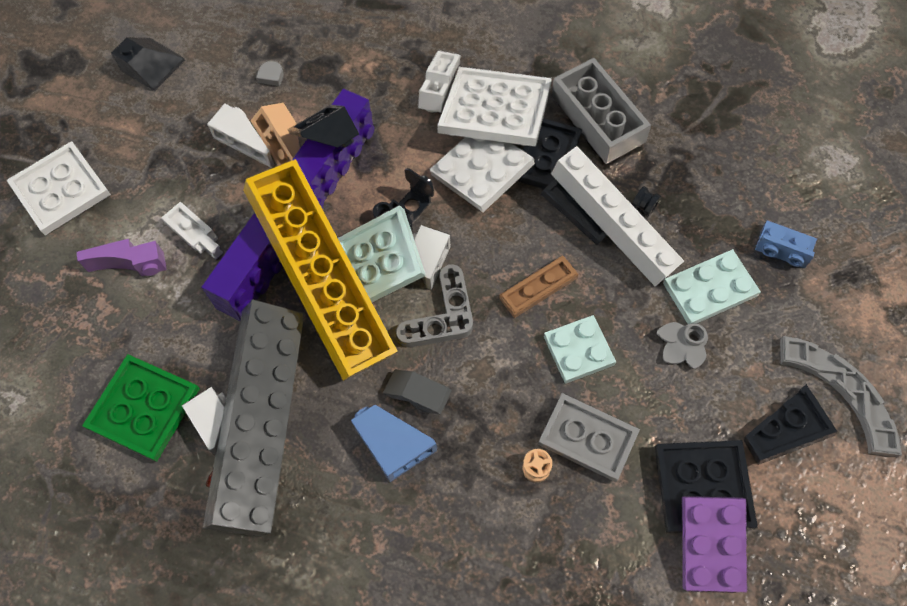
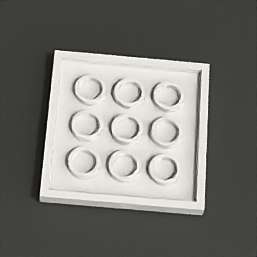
(495, 106)

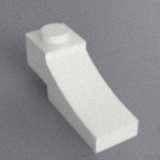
(438, 81)

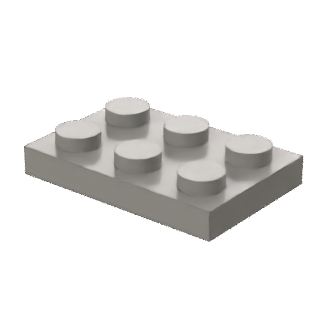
(589, 437)

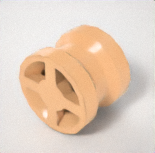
(537, 458)

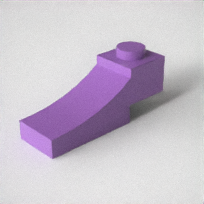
(144, 258)

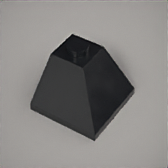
(146, 61)
(327, 126)

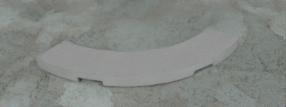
(853, 386)

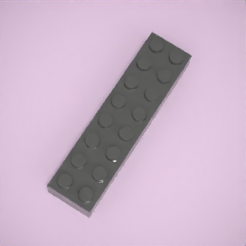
(254, 421)

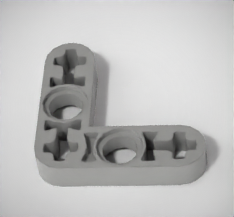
(452, 315)

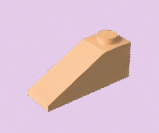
(272, 126)

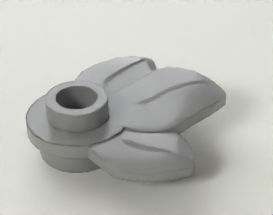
(680, 346)

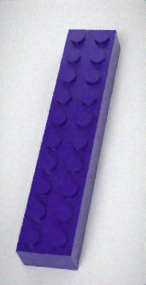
(251, 259)

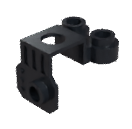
(420, 190)

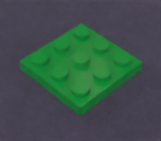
(141, 407)

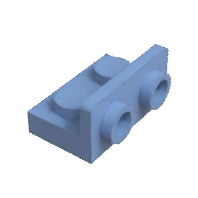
(786, 244)

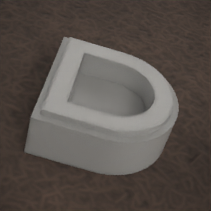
(270, 73)

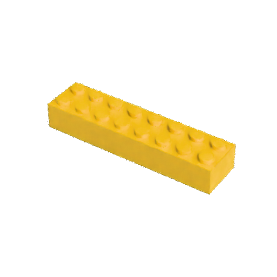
(319, 269)

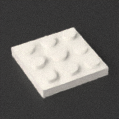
(481, 169)
(58, 188)

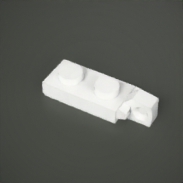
(192, 230)

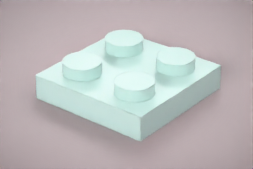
(579, 349)

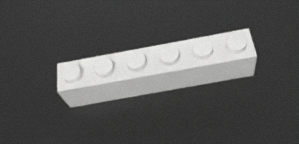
(616, 216)

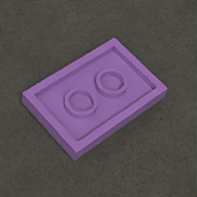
(714, 544)

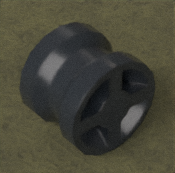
(646, 201)

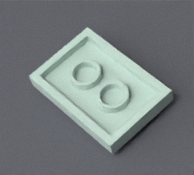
(711, 287)

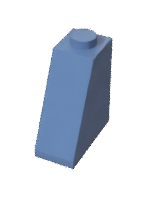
(392, 441)

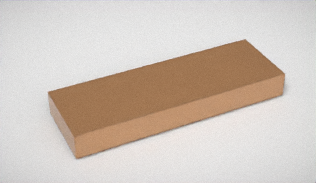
(538, 286)

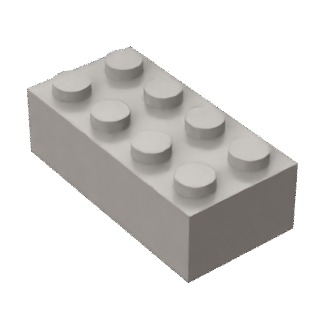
(600, 110)

